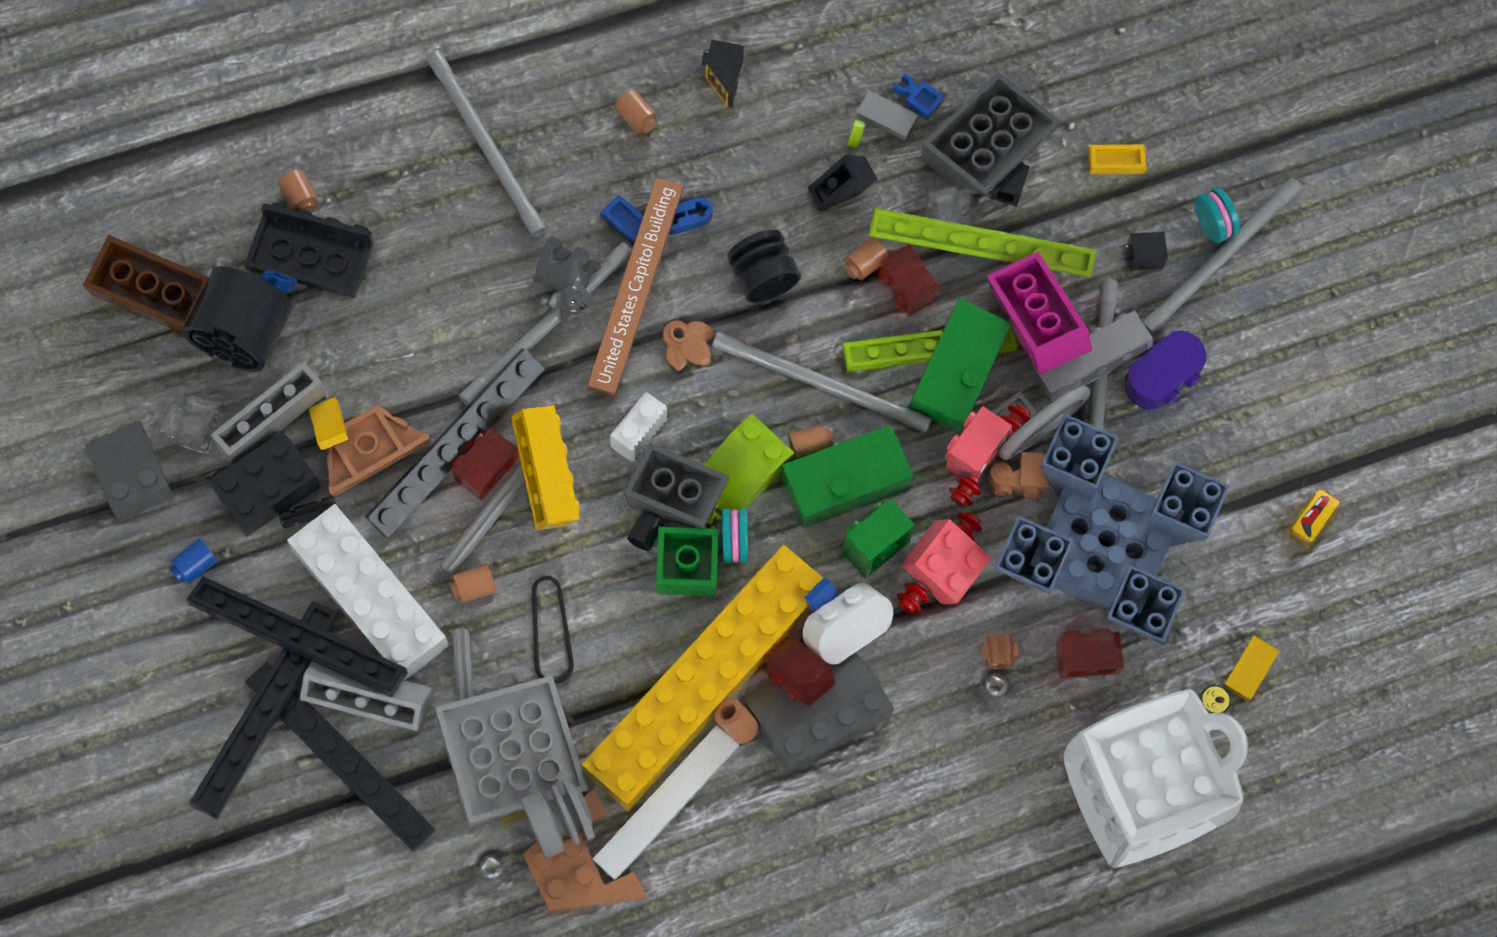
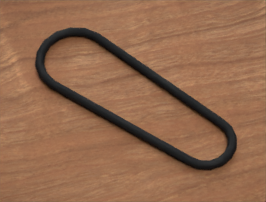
(565, 626)

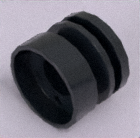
(763, 266)

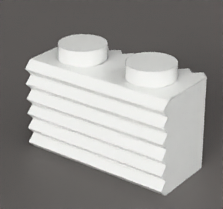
(638, 427)

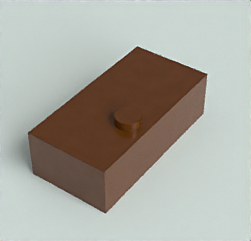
(144, 283)

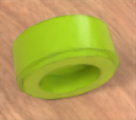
(855, 134)

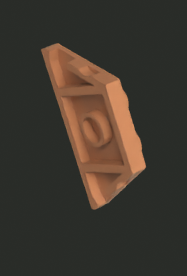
(373, 445)

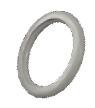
(1044, 422)

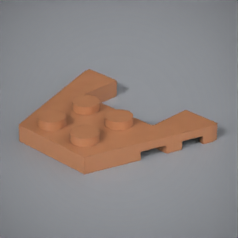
(571, 877)

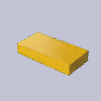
(1117, 159)
(328, 423)
(1251, 668)

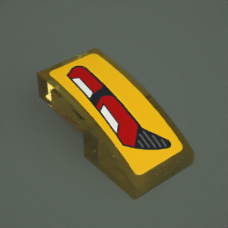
(1314, 517)

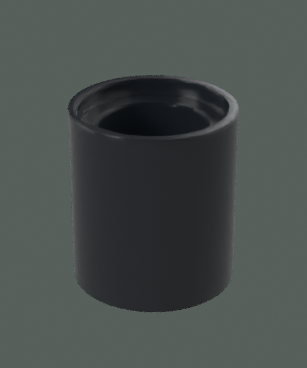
(645, 531)

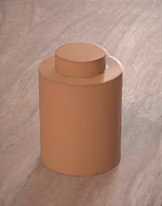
(636, 112)
(298, 191)
(865, 259)
(809, 441)
(473, 584)
(736, 720)

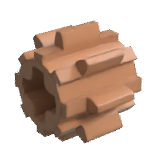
(1000, 651)

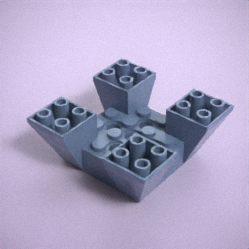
(1148, 527)

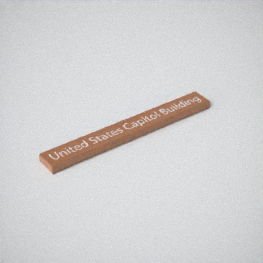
(635, 287)

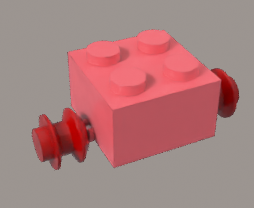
(978, 447)
(944, 563)

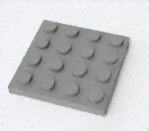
(508, 748)

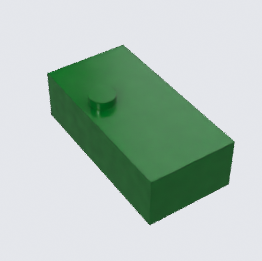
(959, 365)
(846, 476)

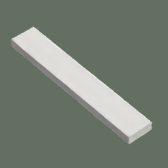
(665, 803)

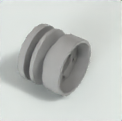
(558, 818)

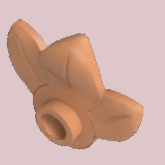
(690, 347)

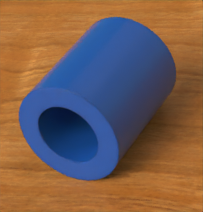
(192, 562)

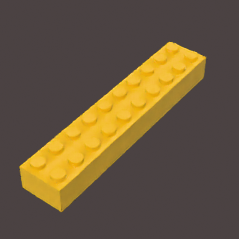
(702, 679)

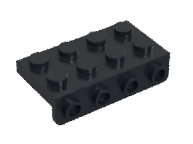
(310, 249)

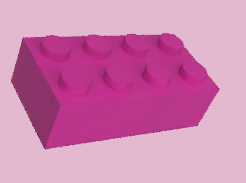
(1039, 313)

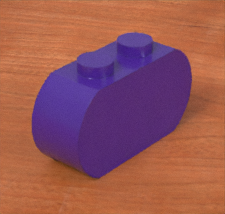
(1165, 370)

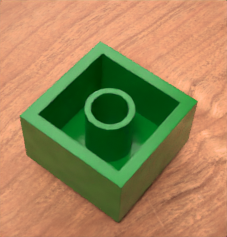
(877, 537)
(687, 561)

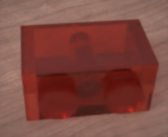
(908, 280)
(485, 463)
(1089, 653)
(798, 670)

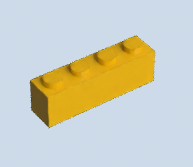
(545, 467)

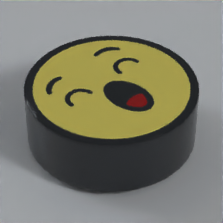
(1215, 699)

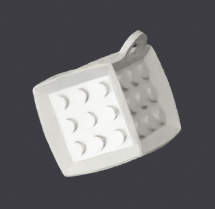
(1155, 777)

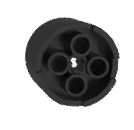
(237, 318)

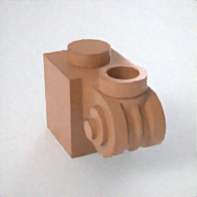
(1026, 481)

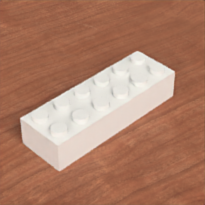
(367, 591)

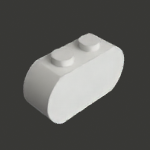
(847, 623)

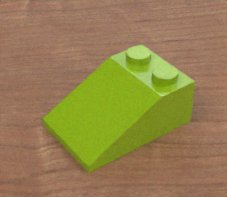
(752, 460)

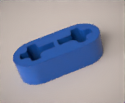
(688, 218)

